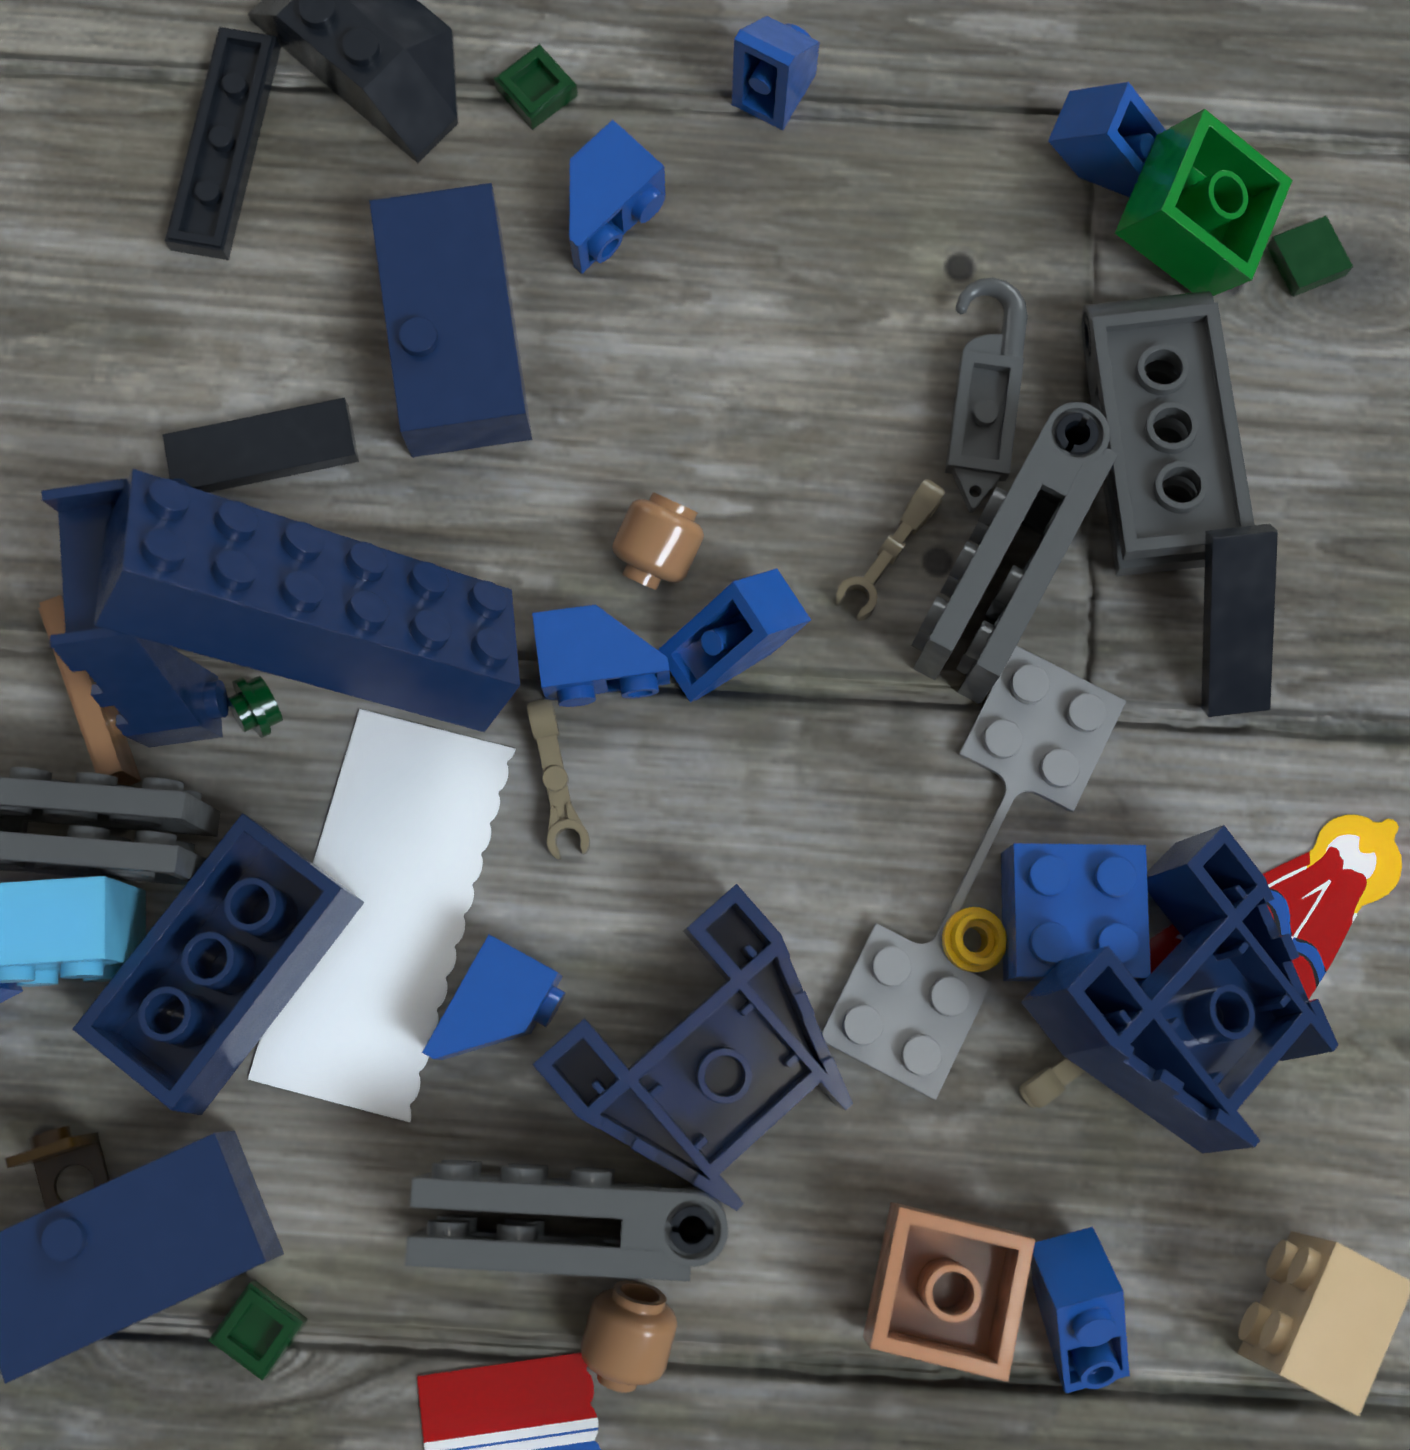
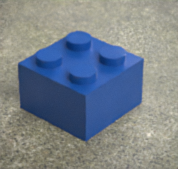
(1073, 902)

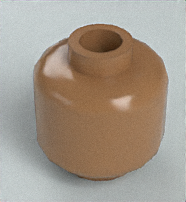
(657, 541)
(628, 1335)

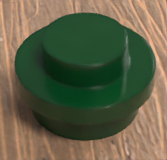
(254, 706)

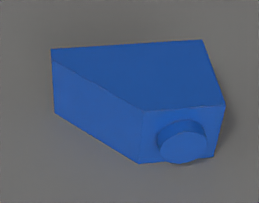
(772, 69)
(1106, 135)
(734, 632)
(496, 1002)

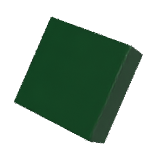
(536, 86)
(1309, 256)
(258, 1330)

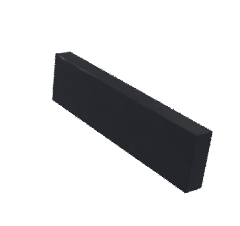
(223, 143)

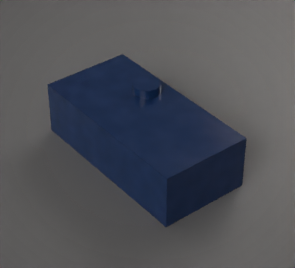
(450, 320)
(218, 967)
(129, 1251)

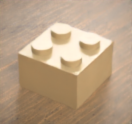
(1324, 1319)

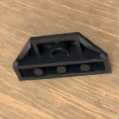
(380, 57)

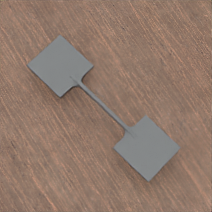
(905, 999)

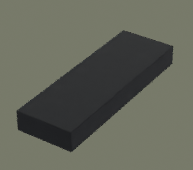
(263, 446)
(1238, 619)

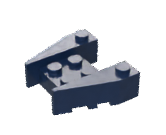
(154, 687)
(1210, 1013)
(720, 1070)

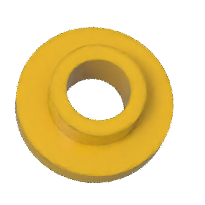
(992, 939)

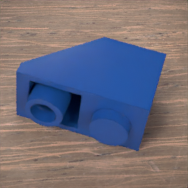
(610, 191)
(592, 653)
(1081, 1309)

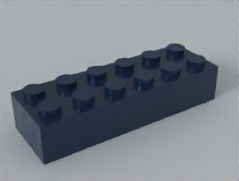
(305, 604)

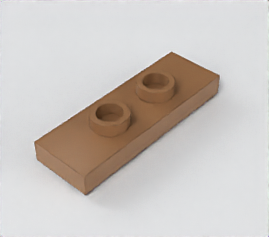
(103, 739)

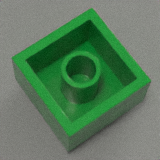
(1204, 205)

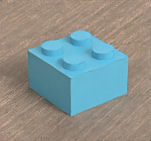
(68, 928)

